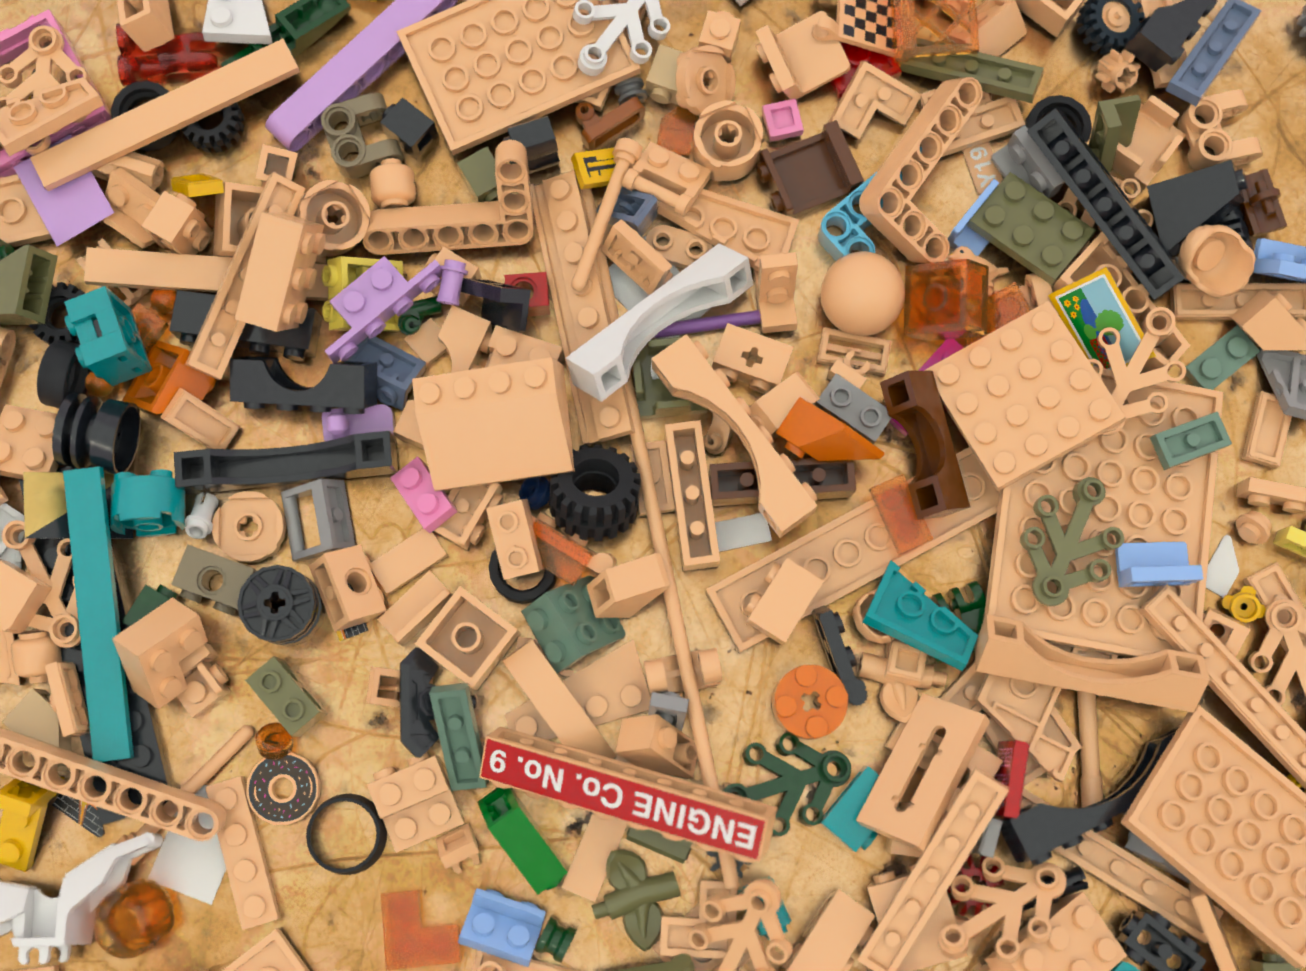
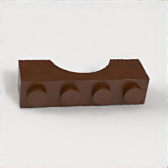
(916, 405)

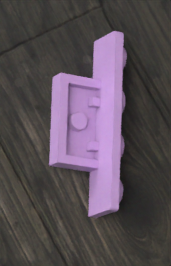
(374, 300)

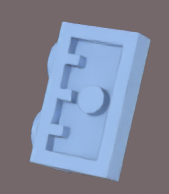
(1280, 260)
(502, 926)

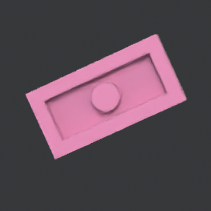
(416, 488)

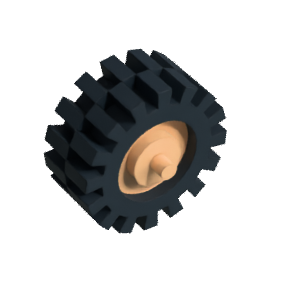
(1109, 23)

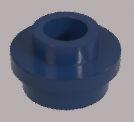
(536, 491)

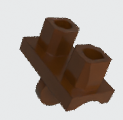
(1261, 205)

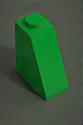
(522, 839)

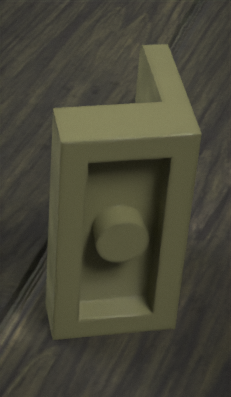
(1112, 124)

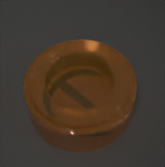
(274, 741)

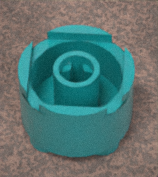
(147, 504)

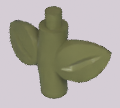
(636, 897)

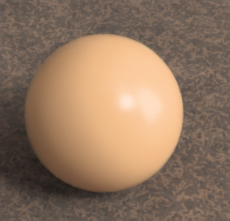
(862, 293)

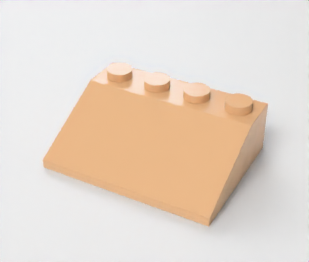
(494, 423)

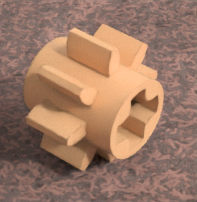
(1117, 71)

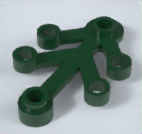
(794, 780)

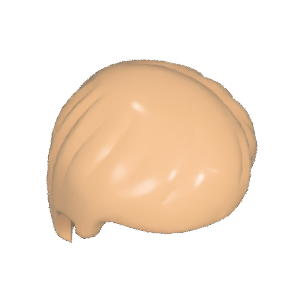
(1216, 260)

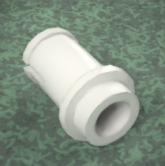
(199, 522)

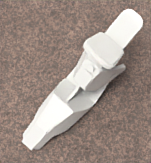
(70, 918)

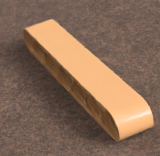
(118, 783)

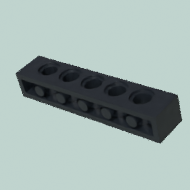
(1106, 203)

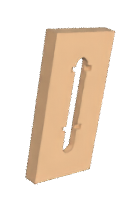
(918, 822)

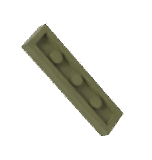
(994, 73)

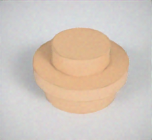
(1254, 527)

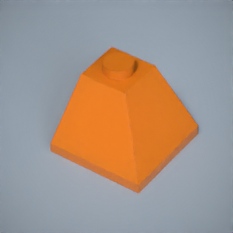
(168, 374)
(823, 436)

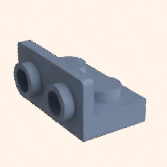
(394, 370)

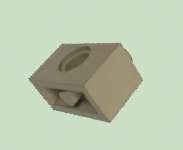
(196, 570)

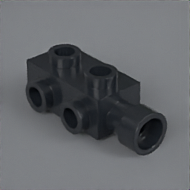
(1159, 943)

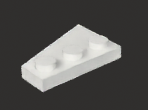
(236, 22)

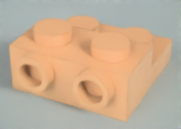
(415, 801)

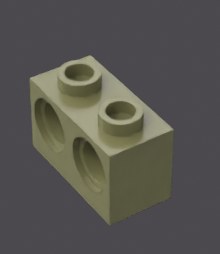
(286, 696)

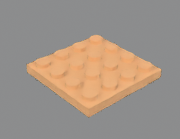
(1025, 396)

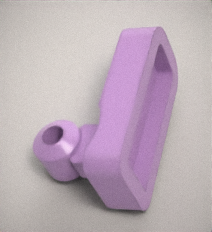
(340, 425)

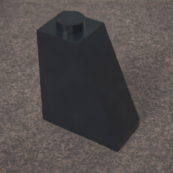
(1195, 201)

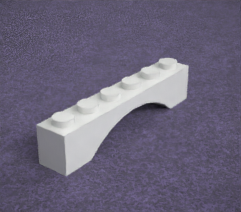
(607, 358)

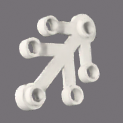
(623, 16)

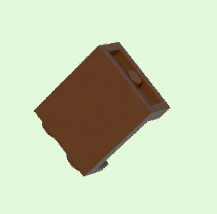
(810, 172)

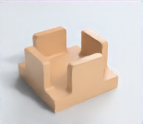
(1151, 142)

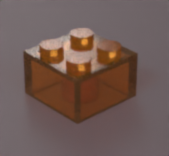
(946, 300)

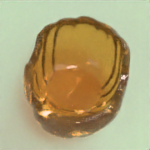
(133, 918)

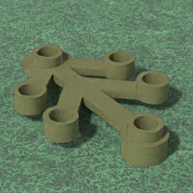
(1067, 546)

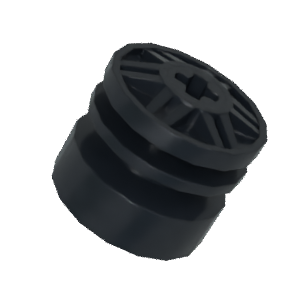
(96, 433)
(291, 623)

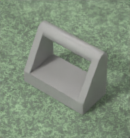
(331, 516)

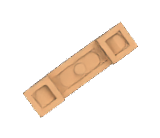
(555, 701)

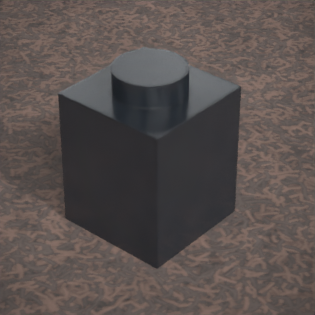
(408, 127)

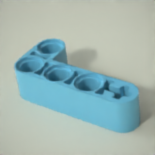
(851, 225)

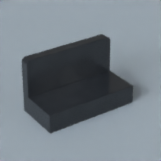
(501, 303)

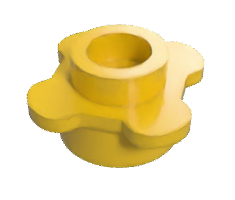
(1246, 595)

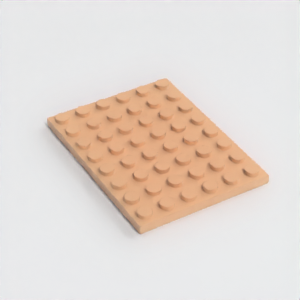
(1138, 500)

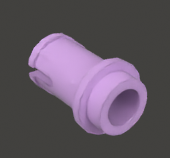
(451, 282)

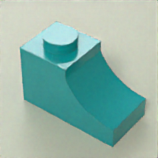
(842, 814)

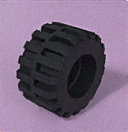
(590, 514)

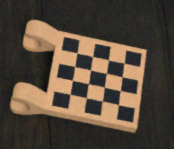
(859, 24)

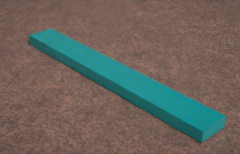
(98, 614)

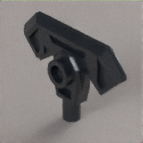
(415, 702)

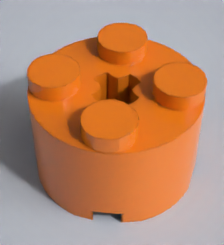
(830, 698)

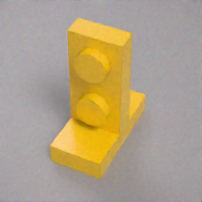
(21, 822)

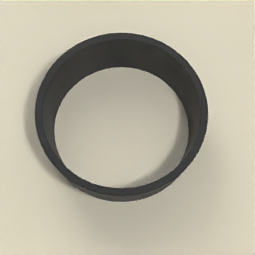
(381, 833)

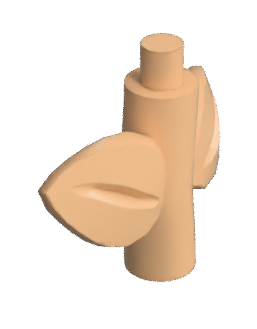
(897, 697)

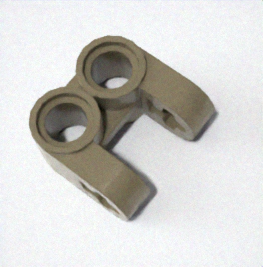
(357, 113)

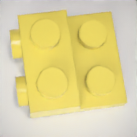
(337, 276)

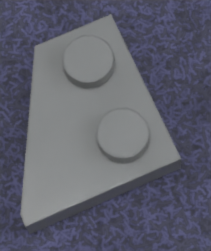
(1287, 379)

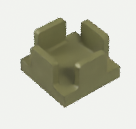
(652, 395)

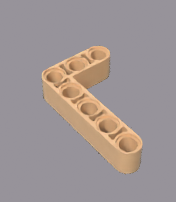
(915, 169)
(462, 217)

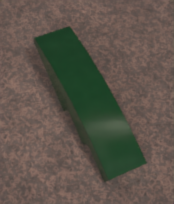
(300, 25)

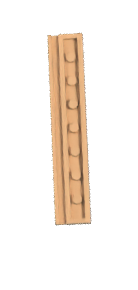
(579, 314)

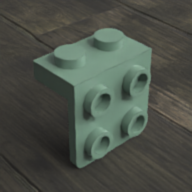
(567, 625)

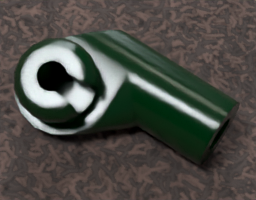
(411, 320)

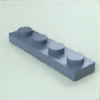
(1213, 51)

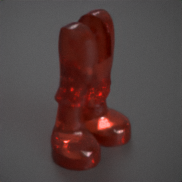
(172, 57)

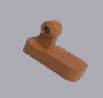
(601, 131)

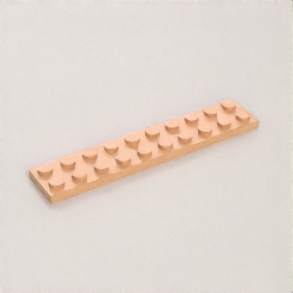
(847, 553)

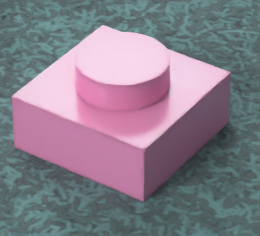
(782, 120)

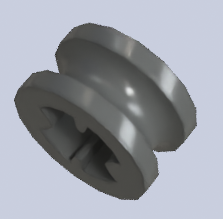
(630, 88)

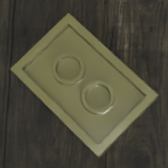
(1031, 228)

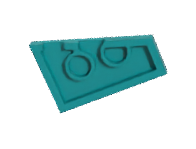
(914, 619)

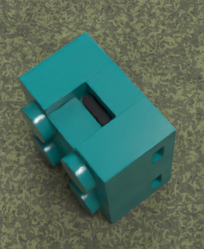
(107, 336)

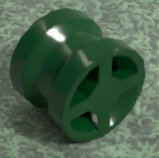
(555, 939)

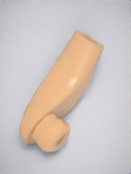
(717, 436)

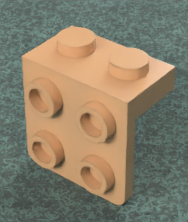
(799, 59)

